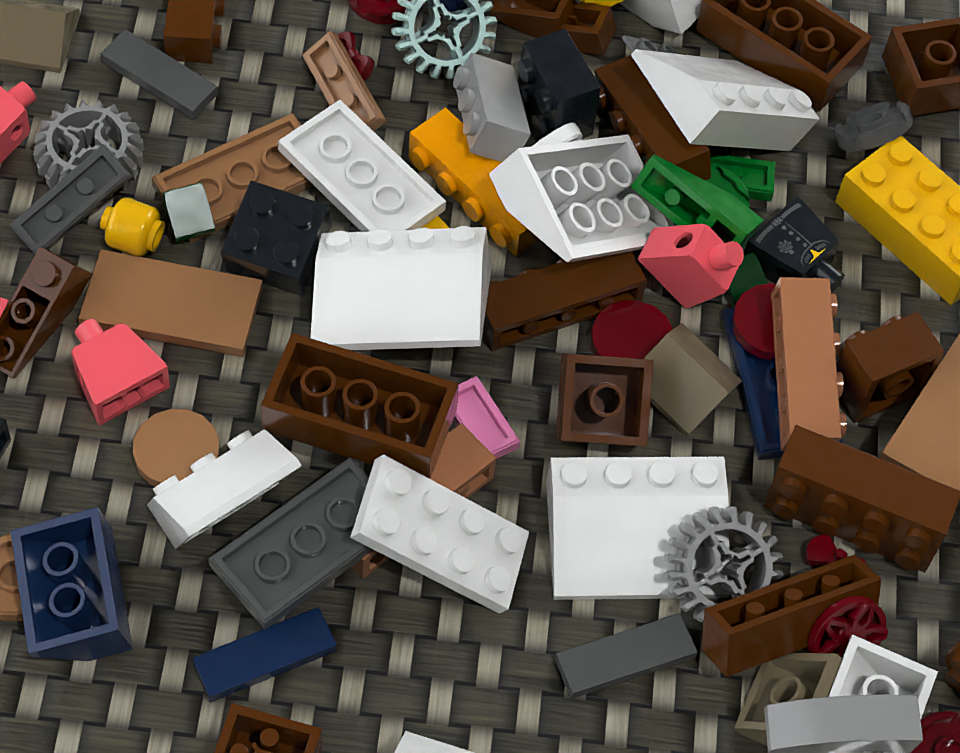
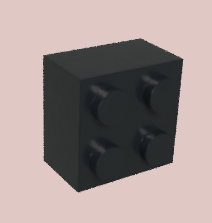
(557, 84)
(276, 238)

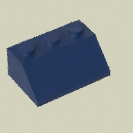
(71, 588)

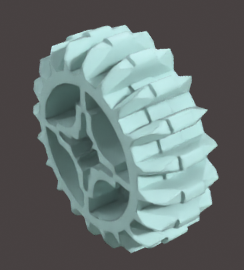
(425, 33)

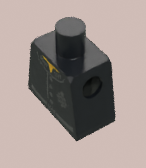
(796, 246)

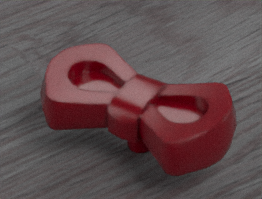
(363, 63)
(823, 551)

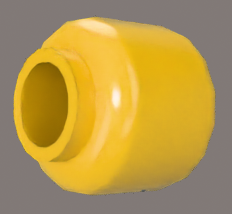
(132, 227)

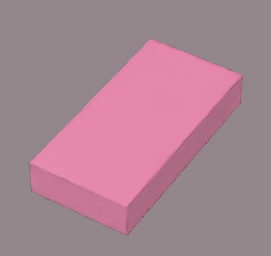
(483, 418)

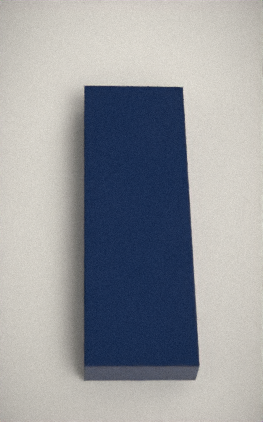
(264, 654)

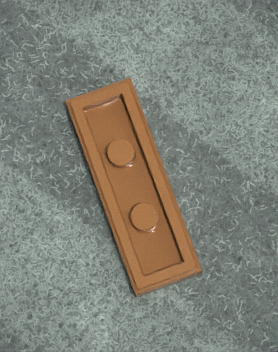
(341, 80)

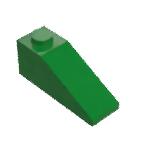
(695, 201)

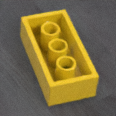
(909, 211)

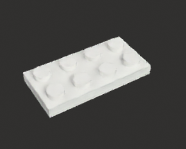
(360, 172)
(440, 534)

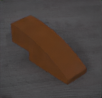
(587, 24)

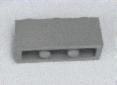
(491, 107)

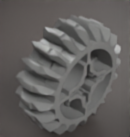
(79, 134)
(713, 549)

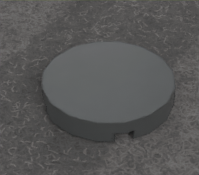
(873, 126)

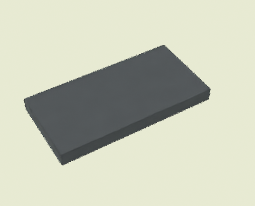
(296, 547)

